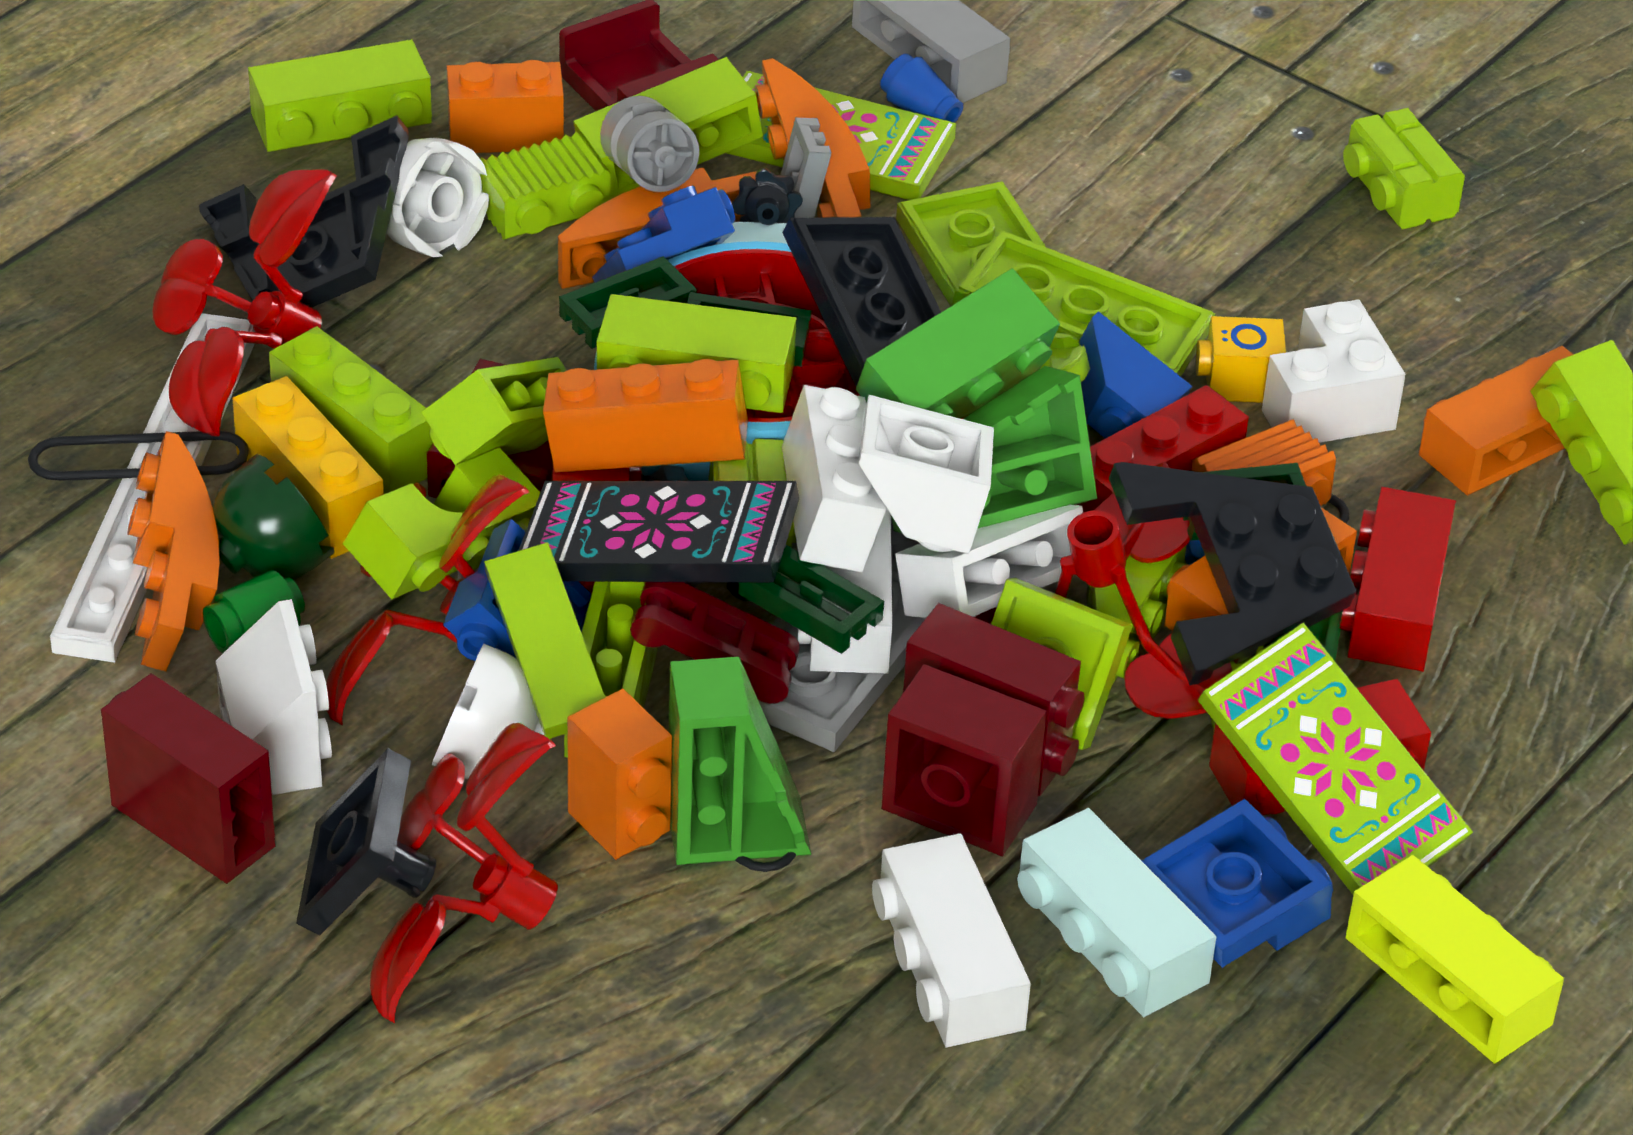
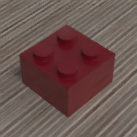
(963, 759)

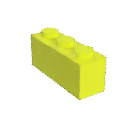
(1454, 958)

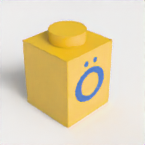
(1238, 355)

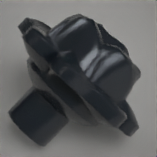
(766, 198)

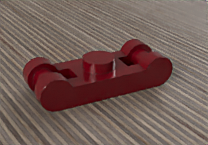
(711, 628)

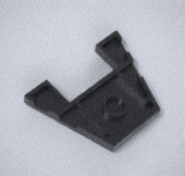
(344, 236)
(1264, 551)

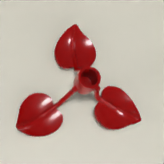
(211, 367)
(485, 506)
(1099, 552)
(504, 883)

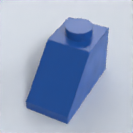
(1123, 379)

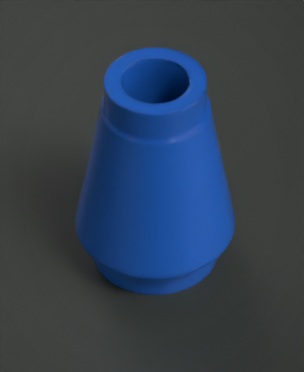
(918, 89)

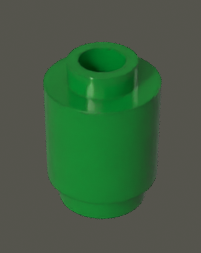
(244, 604)

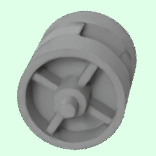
(649, 143)

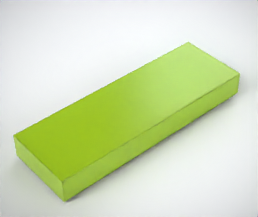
(544, 635)

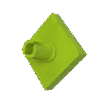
(1073, 631)

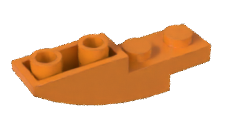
(790, 96)
(597, 232)
(177, 545)

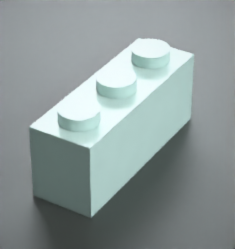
(1116, 912)

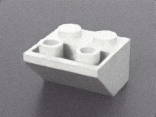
(277, 698)

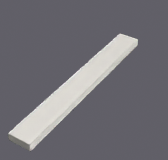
(109, 582)

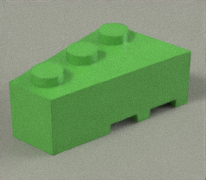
(965, 351)
(1037, 447)
(727, 770)

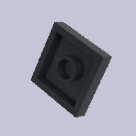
(359, 844)

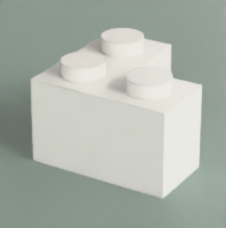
(1338, 379)

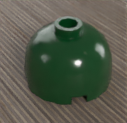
(267, 524)

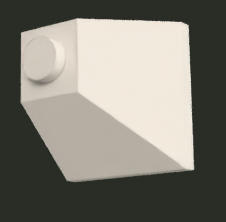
(928, 471)

